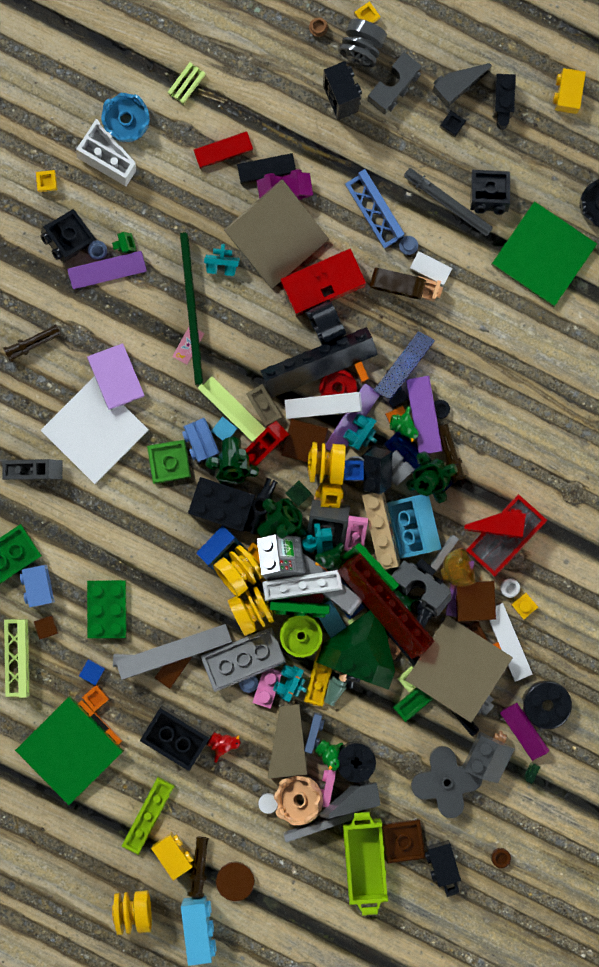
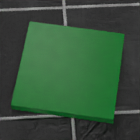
(544, 254)
(69, 750)

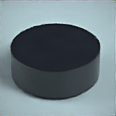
(442, 409)

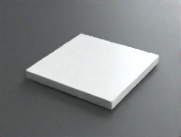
(92, 433)

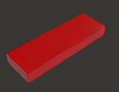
(223, 149)

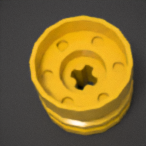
(327, 463)
(240, 569)
(251, 610)
(132, 912)

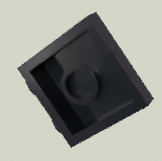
(490, 191)
(66, 236)

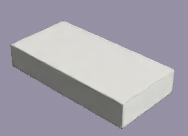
(430, 268)

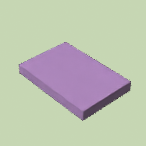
(115, 376)

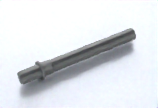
(447, 201)

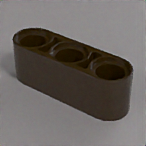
(397, 283)

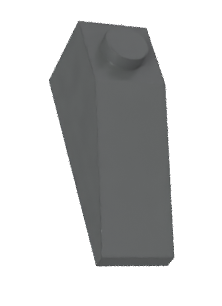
(456, 83)
(32, 469)
(354, 799)

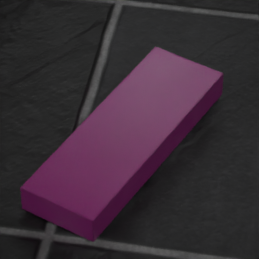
(524, 731)

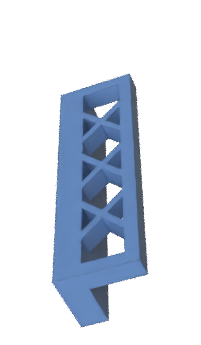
(380, 204)

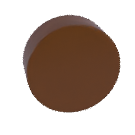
(500, 858)

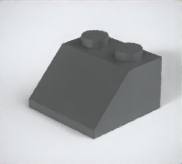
(329, 518)
(488, 758)

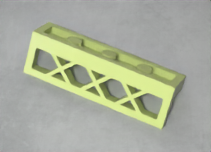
(231, 408)
(23, 658)

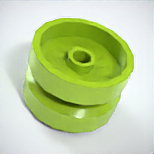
(309, 643)

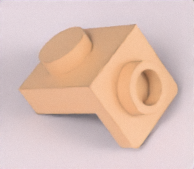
(432, 289)

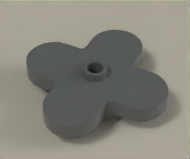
(430, 783)

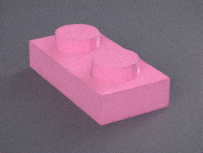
(355, 532)
(264, 694)
(328, 778)

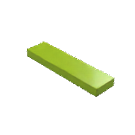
(148, 815)

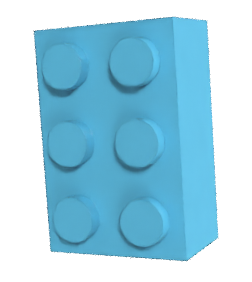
(198, 930)

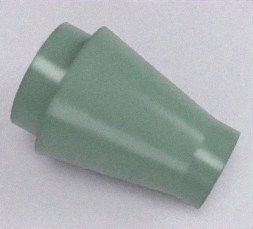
(334, 690)

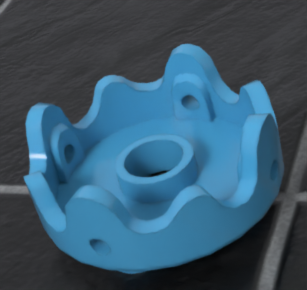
(125, 104)

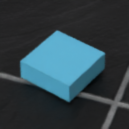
(224, 429)

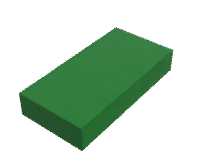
(412, 704)

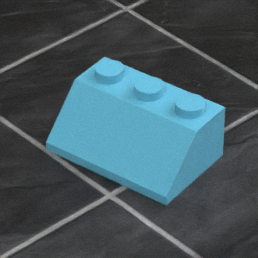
(414, 526)

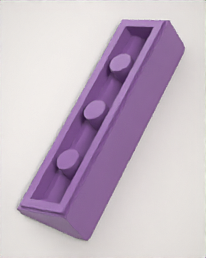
(107, 270)
(368, 398)
(424, 414)

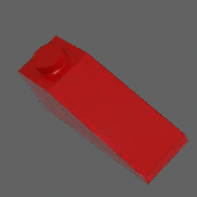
(266, 443)
(504, 524)

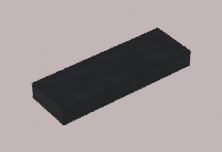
(256, 169)

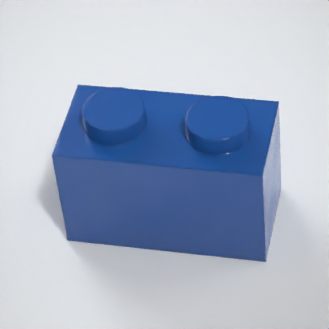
(218, 547)

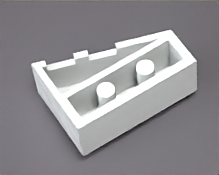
(105, 155)

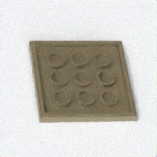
(276, 234)
(459, 669)

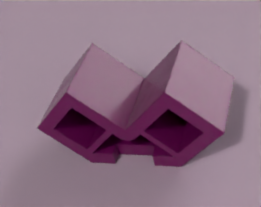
(297, 181)

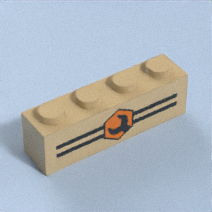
(381, 530)

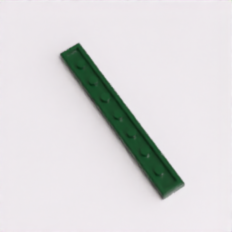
(191, 307)

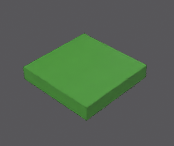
(169, 461)

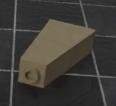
(288, 744)

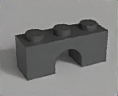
(385, 97)
(436, 595)

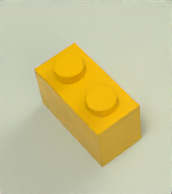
(570, 90)
(173, 856)

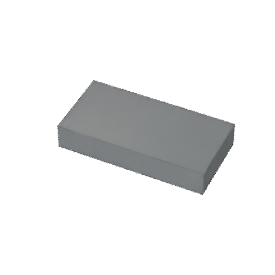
(448, 546)

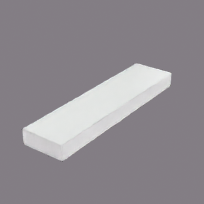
(323, 405)
(302, 585)
(510, 644)

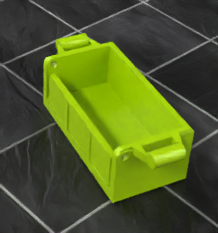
(365, 862)

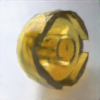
(457, 568)

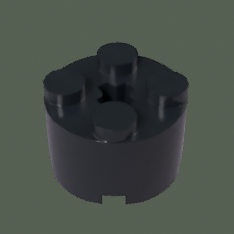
(326, 322)
(364, 769)

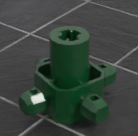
(232, 464)
(431, 477)
(282, 519)

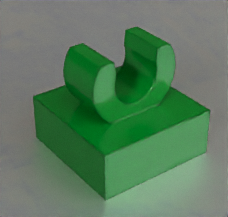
(125, 243)

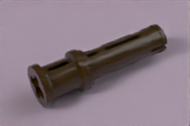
(23, 347)
(444, 431)
(197, 876)

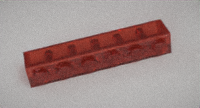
(385, 606)

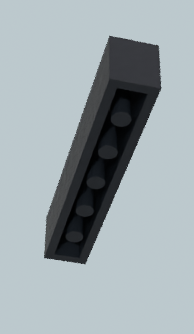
(319, 362)

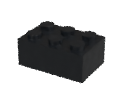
(342, 90)
(221, 504)
(175, 738)

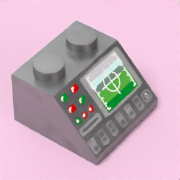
(280, 557)

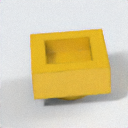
(368, 13)
(46, 181)
(524, 605)

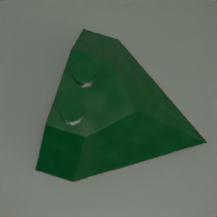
(361, 652)

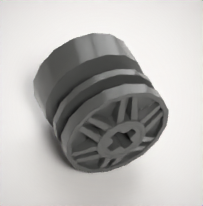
(362, 42)

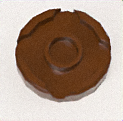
(235, 881)

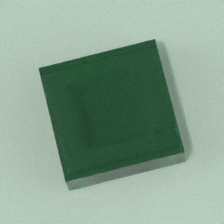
(298, 493)
(531, 772)

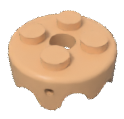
(286, 798)

